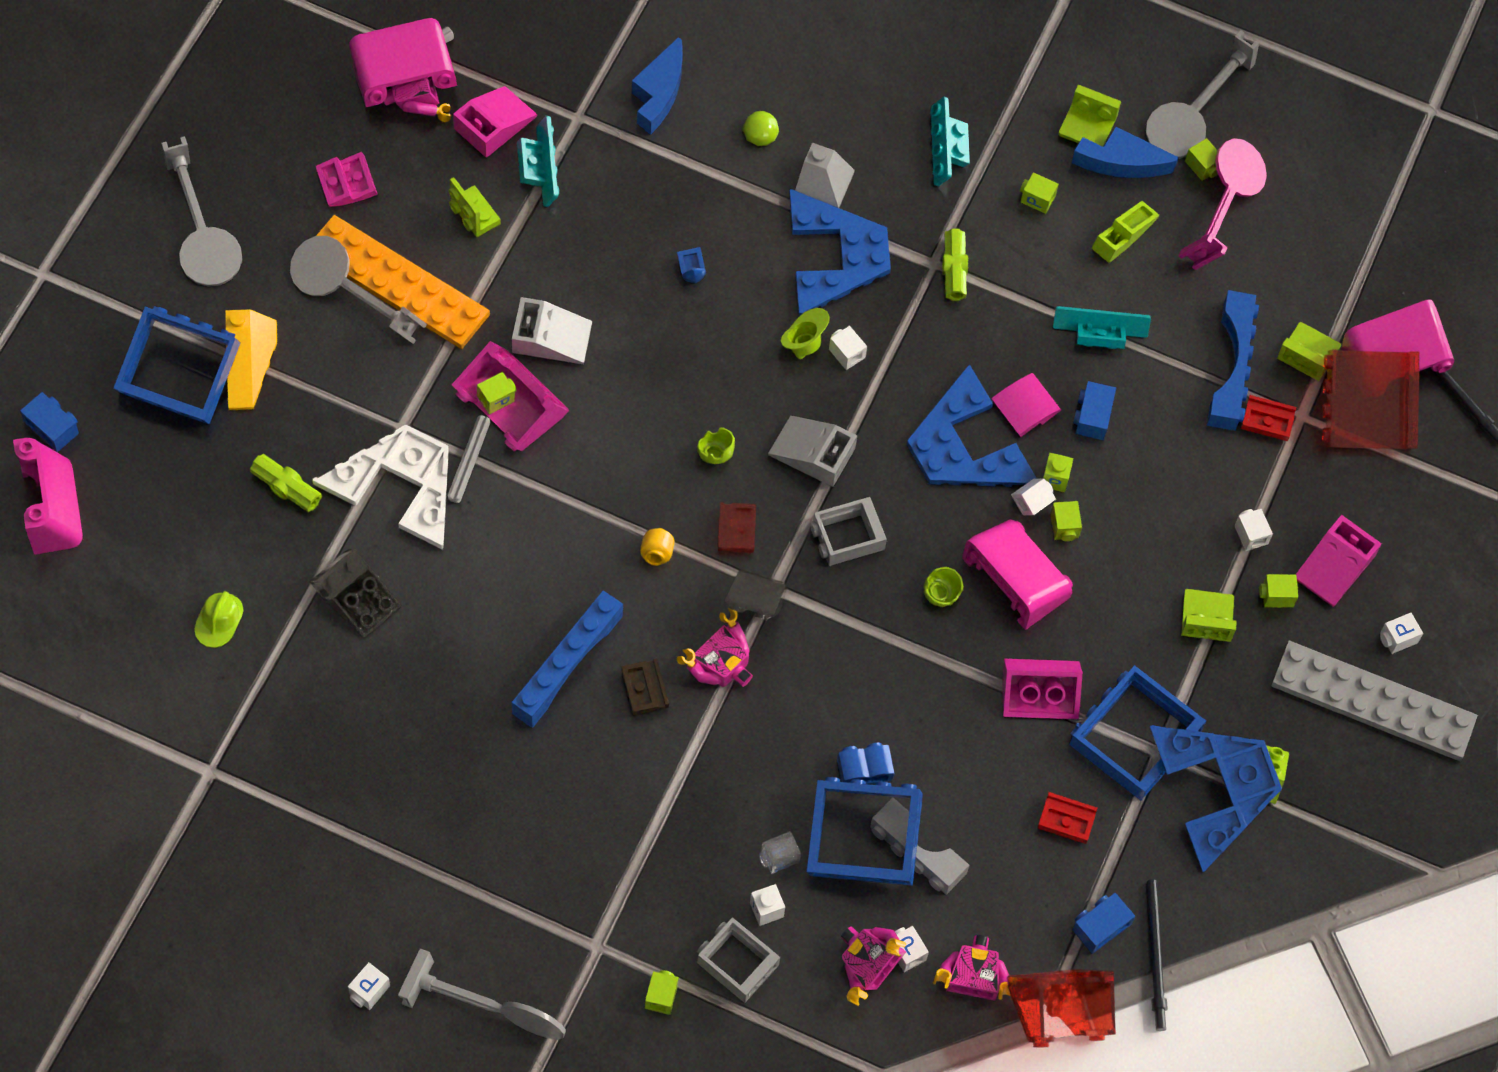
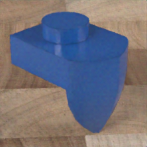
(692, 265)

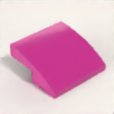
(346, 180)
(1026, 404)

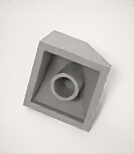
(825, 175)

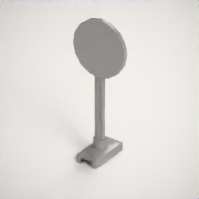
(1181, 126)
(208, 254)
(322, 267)
(519, 1014)

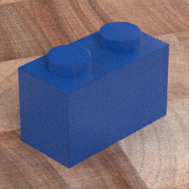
(1095, 410)
(50, 421)
(1103, 922)

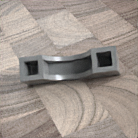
(941, 868)

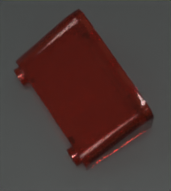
(1064, 1004)

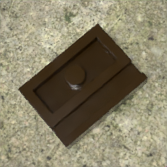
(645, 686)

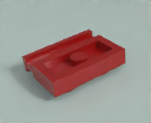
(1268, 418)
(1067, 818)

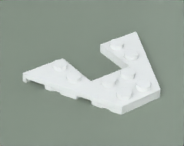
(411, 457)

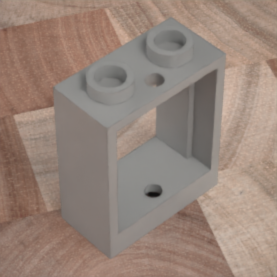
(862, 508)
(759, 975)

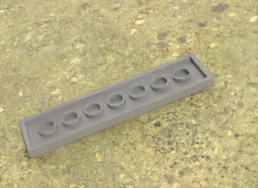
(1374, 700)

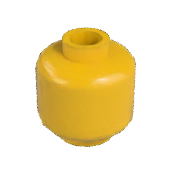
(657, 546)

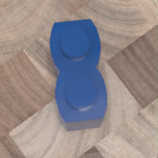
(866, 764)

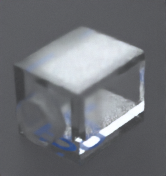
(780, 852)

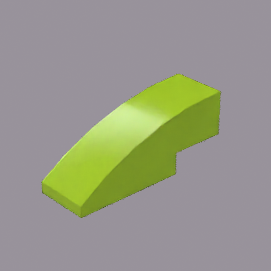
(1124, 231)

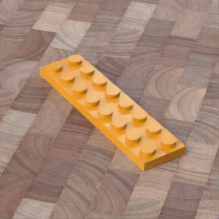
(407, 285)

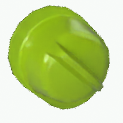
(805, 332)
(218, 619)

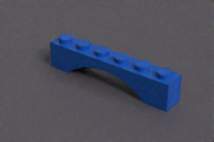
(1237, 318)
(547, 681)

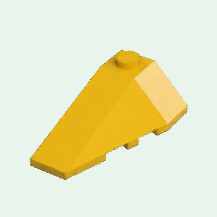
(257, 342)

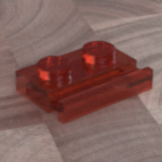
(737, 527)

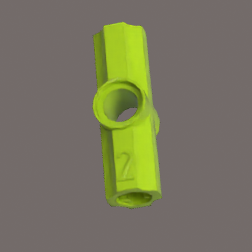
(955, 264)
(285, 482)

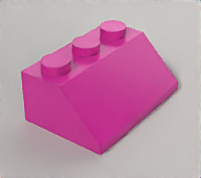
(1041, 688)

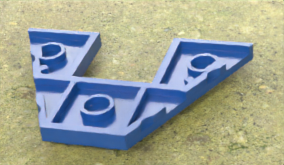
(862, 251)
(944, 456)
(1246, 775)

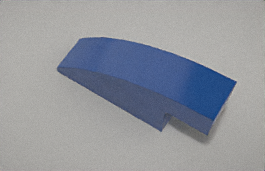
(658, 86)
(1124, 157)

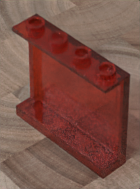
(1371, 399)

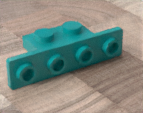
(949, 141)
(538, 161)
(1101, 327)

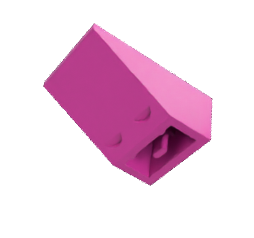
(492, 119)
(1338, 560)

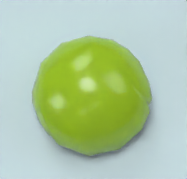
(761, 128)
(716, 447)
(943, 586)

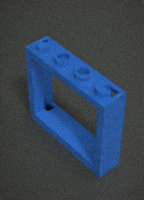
(149, 316)
(1157, 694)
(860, 873)

